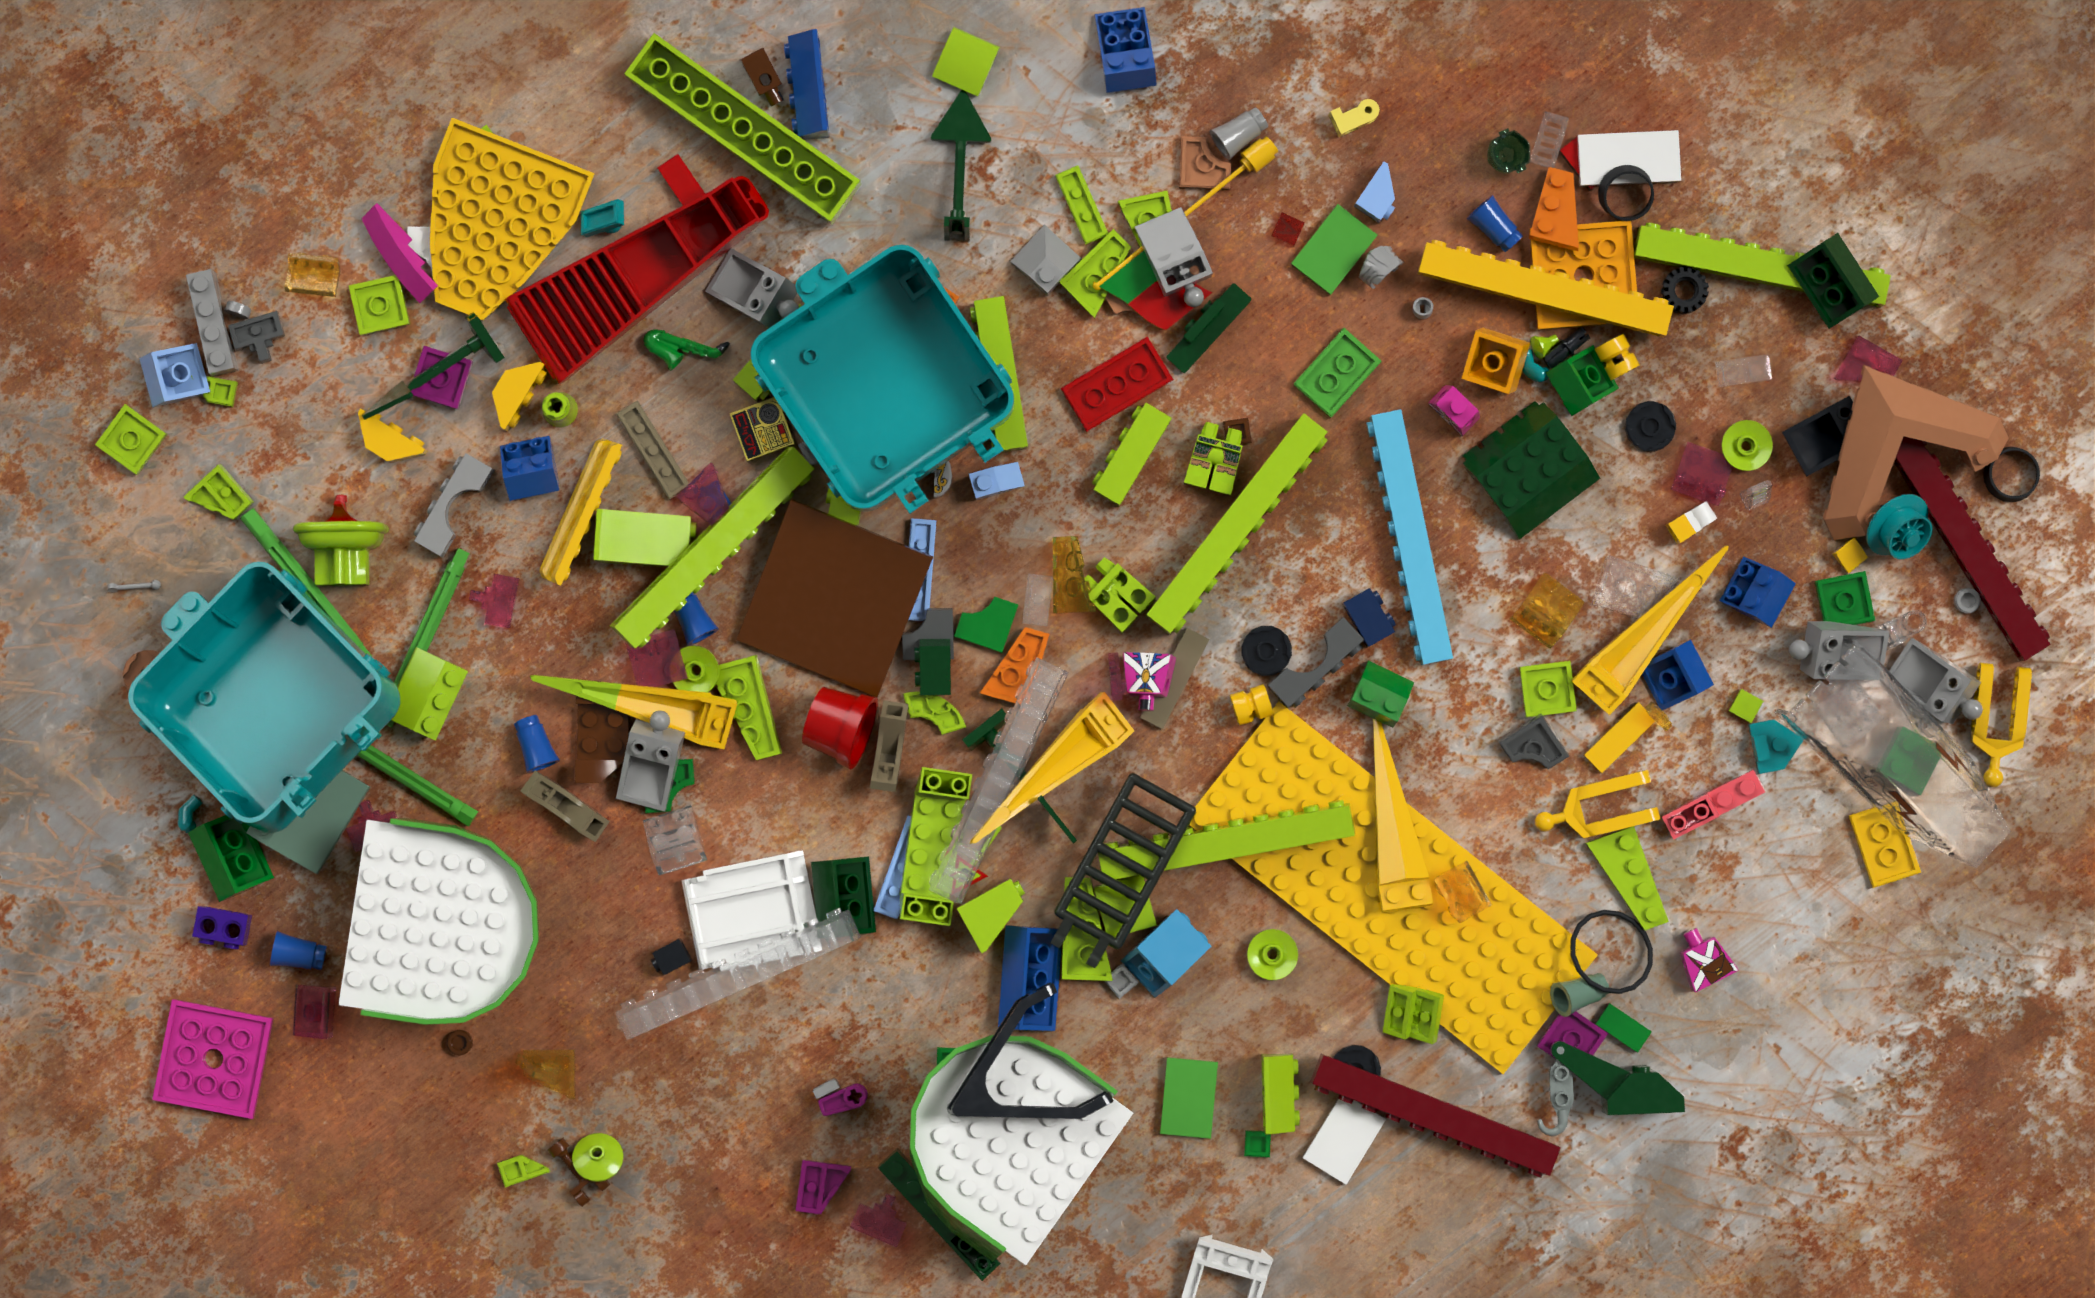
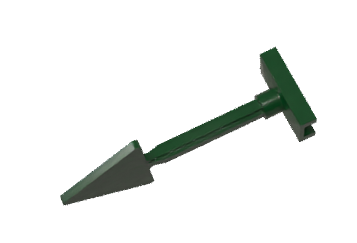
(960, 125)
(403, 392)
(987, 732)

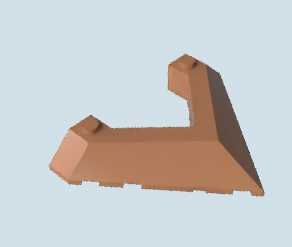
(1881, 416)

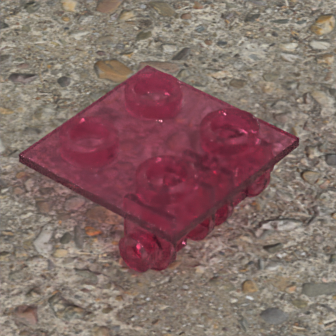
(1702, 474)
(658, 660)

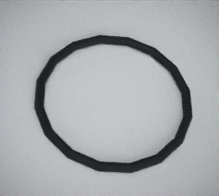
(1582, 973)

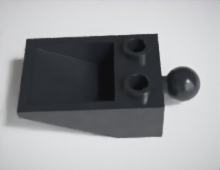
(1820, 437)

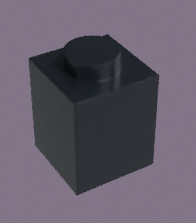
(671, 957)

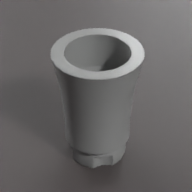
(1238, 132)

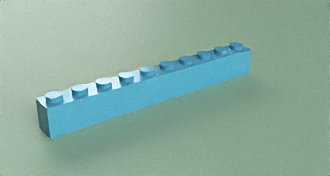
(1410, 536)

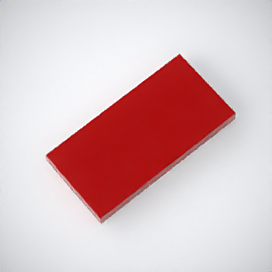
(1117, 384)

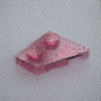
(705, 495)

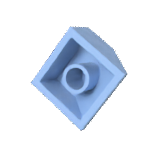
(170, 372)

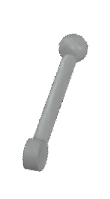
(155, 584)

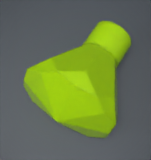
(1542, 345)

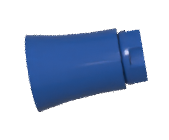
(1495, 224)
(695, 621)
(535, 744)
(297, 952)

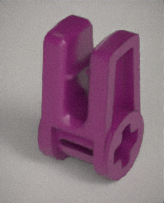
(840, 1100)

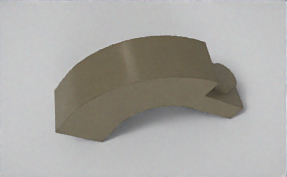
(889, 746)
(565, 805)

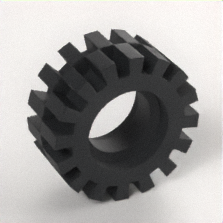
(1695, 279)

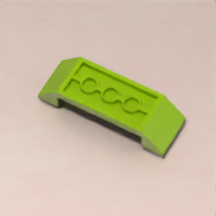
(934, 813)

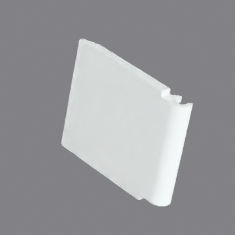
(746, 905)

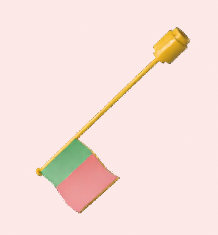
(1134, 278)

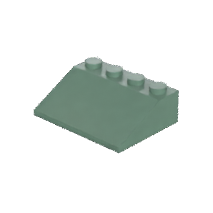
(315, 835)

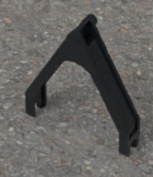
(973, 1096)

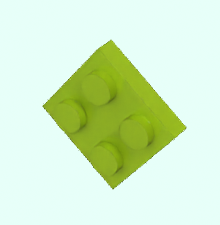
(379, 305)
(131, 439)
(1547, 689)

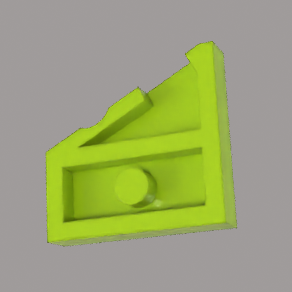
(220, 493)

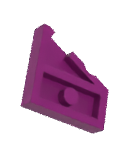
(819, 1184)

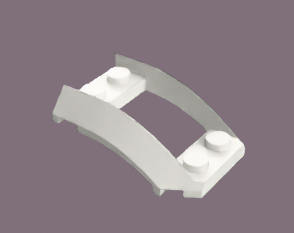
(1231, 1260)

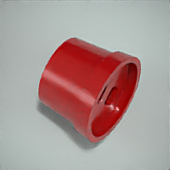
(840, 725)

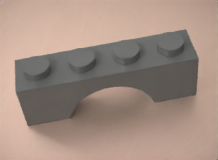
(1340, 641)

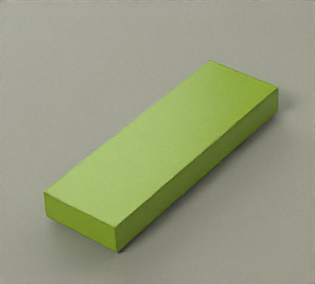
(1081, 205)

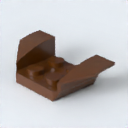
(600, 741)

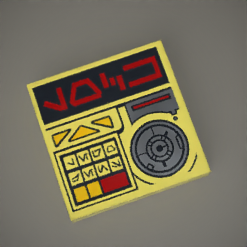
(762, 429)

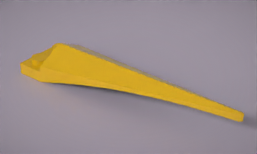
(1619, 665)
(1083, 741)
(1400, 863)

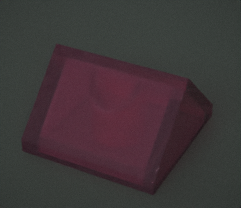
(314, 1011)

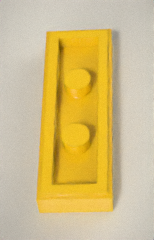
(1619, 737)

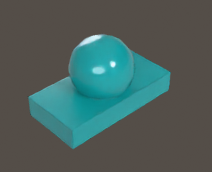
(603, 218)

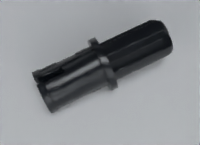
(1566, 347)

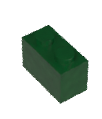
(935, 667)

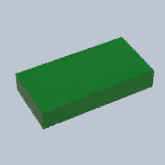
(1623, 1027)

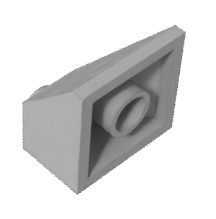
(1045, 260)

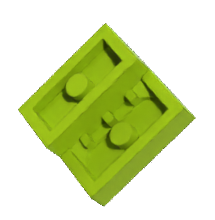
(966, 61)
(1120, 902)
(1413, 1013)

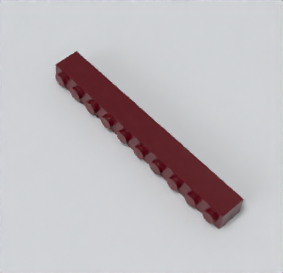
(1971, 550)
(1434, 1114)

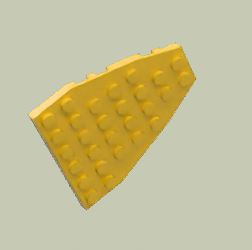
(496, 215)

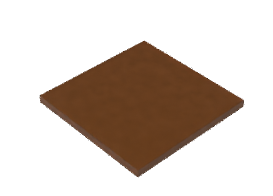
(834, 598)

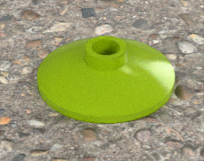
(1759, 440)
(709, 668)
(1286, 954)
(601, 1167)

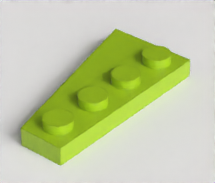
(1629, 872)

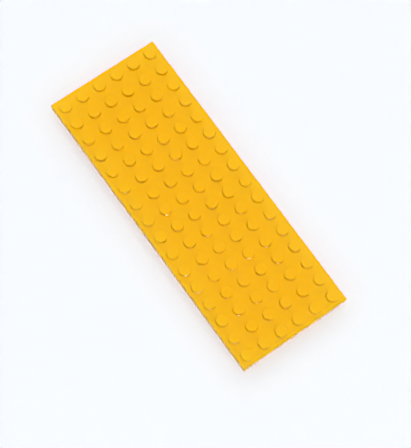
(1488, 968)

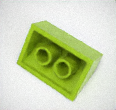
(427, 692)
(1279, 1093)

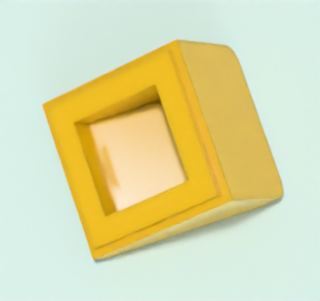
(1850, 555)

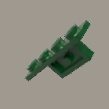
(1203, 332)

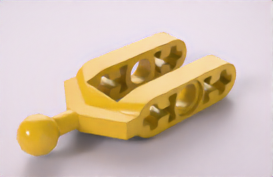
(2018, 719)
(1573, 814)

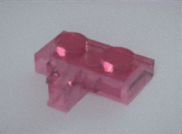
(498, 600)
(357, 832)
(879, 1221)

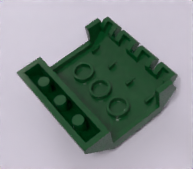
(1531, 468)

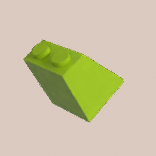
(991, 911)

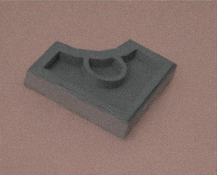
(936, 625)
(1536, 742)

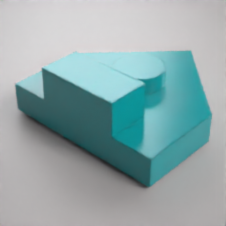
(1772, 745)

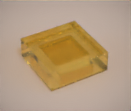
(1658, 715)

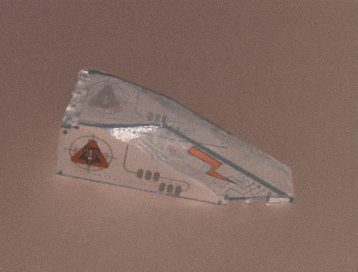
(1898, 758)

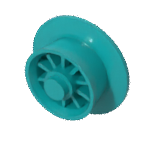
(1900, 527)

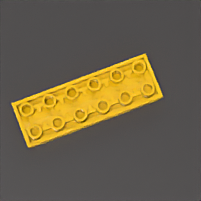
(579, 510)

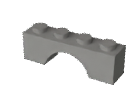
(210, 321)
(436, 531)

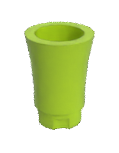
(568, 409)

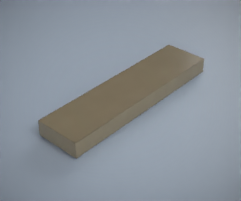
(653, 449)
(1187, 656)

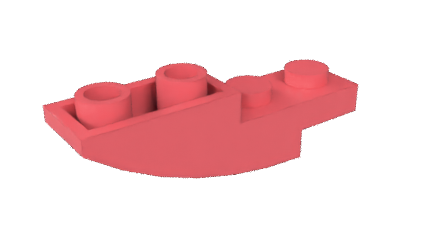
(1713, 804)

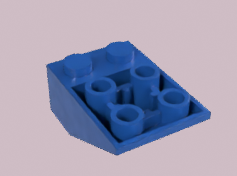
(1125, 50)

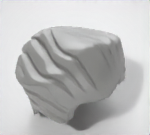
(1378, 265)

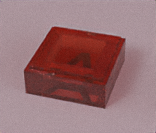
(1287, 229)

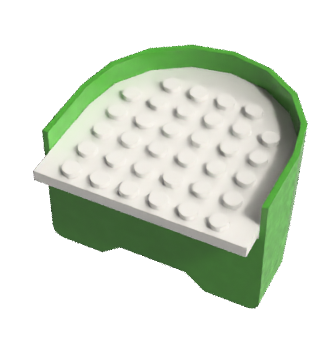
(436, 924)
(1009, 1177)

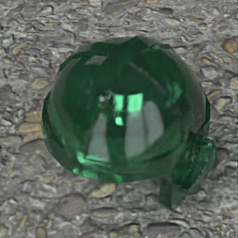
(1509, 152)

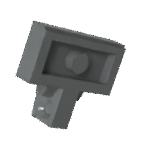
(257, 334)

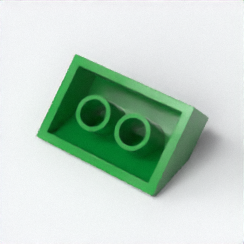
(230, 857)

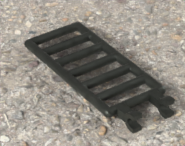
(1152, 876)

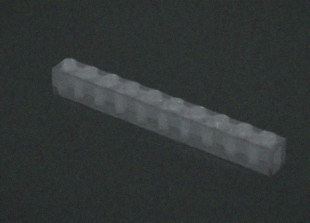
(999, 778)
(737, 974)

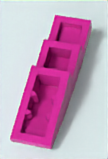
(400, 257)

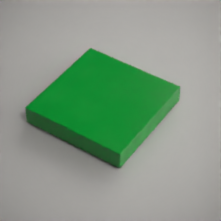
(1845, 599)

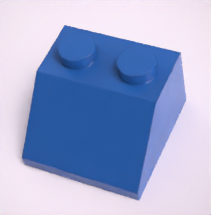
(1676, 675)

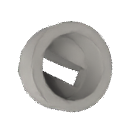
(1428, 308)

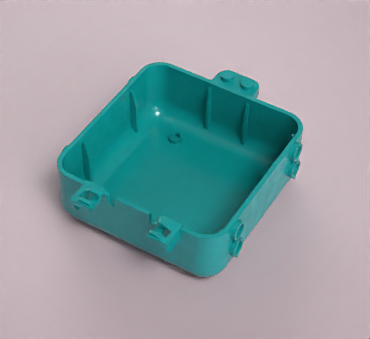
(882, 377)
(262, 696)

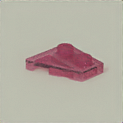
(1869, 354)
(1118, 686)

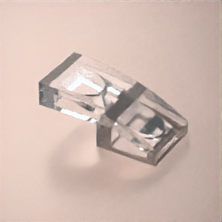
(1743, 370)

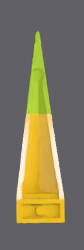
(699, 714)

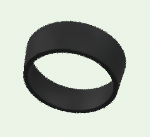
(1612, 175)
(1987, 476)

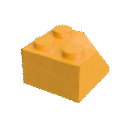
(1495, 360)

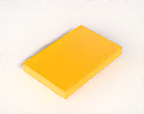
(1883, 848)

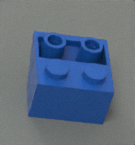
(529, 468)
(1757, 591)

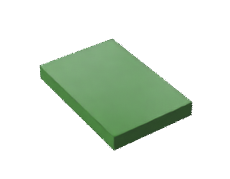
(1334, 249)
(1337, 372)
(1188, 1097)

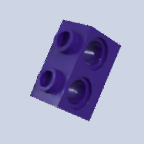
(222, 921)

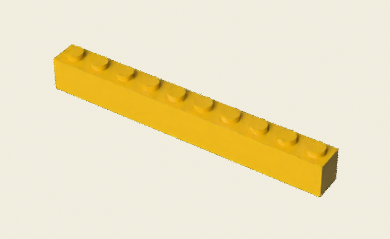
(1545, 289)

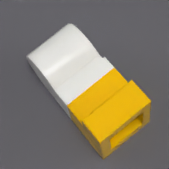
(1691, 522)

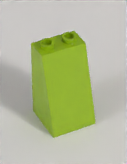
(641, 537)

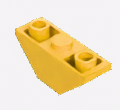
(515, 391)
(388, 441)

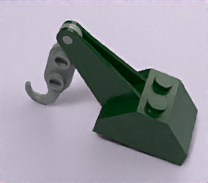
(1620, 1089)

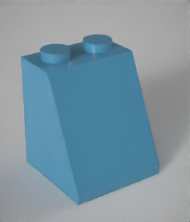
(1166, 953)

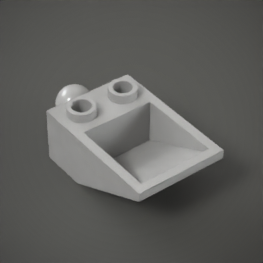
(1172, 252)
(753, 289)
(1825, 647)
(1932, 680)
(650, 762)

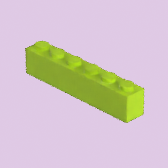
(996, 339)

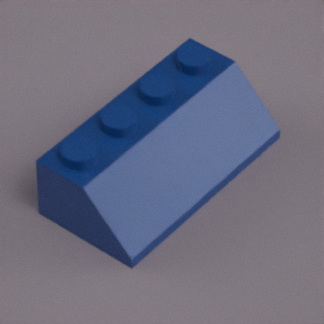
(808, 85)
(1027, 965)

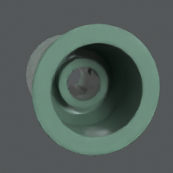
(1575, 994)

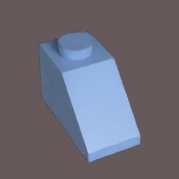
(1378, 196)
(996, 480)

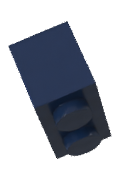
(1369, 617)

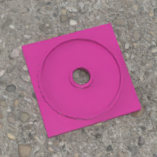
(183, 1071)

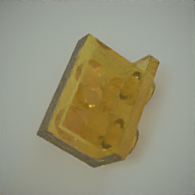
(312, 274)
(1462, 892)

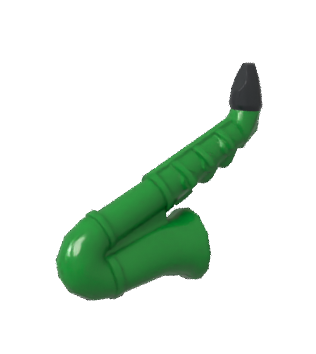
(666, 347)

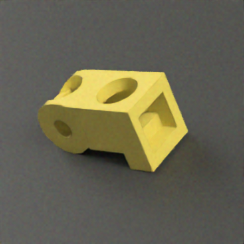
(1355, 118)

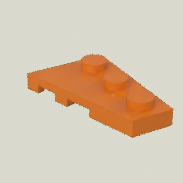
(1556, 211)
(1013, 668)

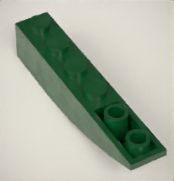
(903, 1176)

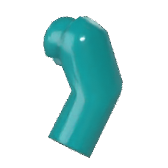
(1533, 370)
(185, 814)

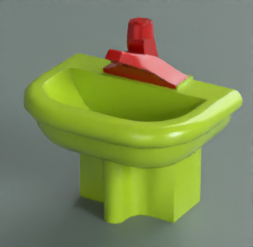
(341, 546)

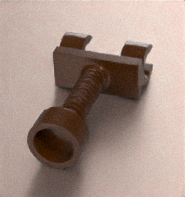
(560, 1150)

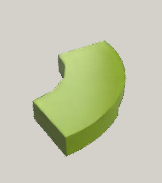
(934, 709)

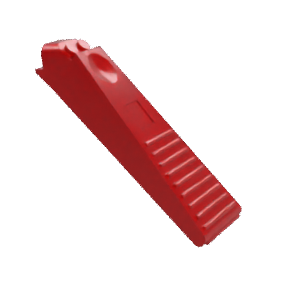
(610, 291)

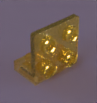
(1547, 610)

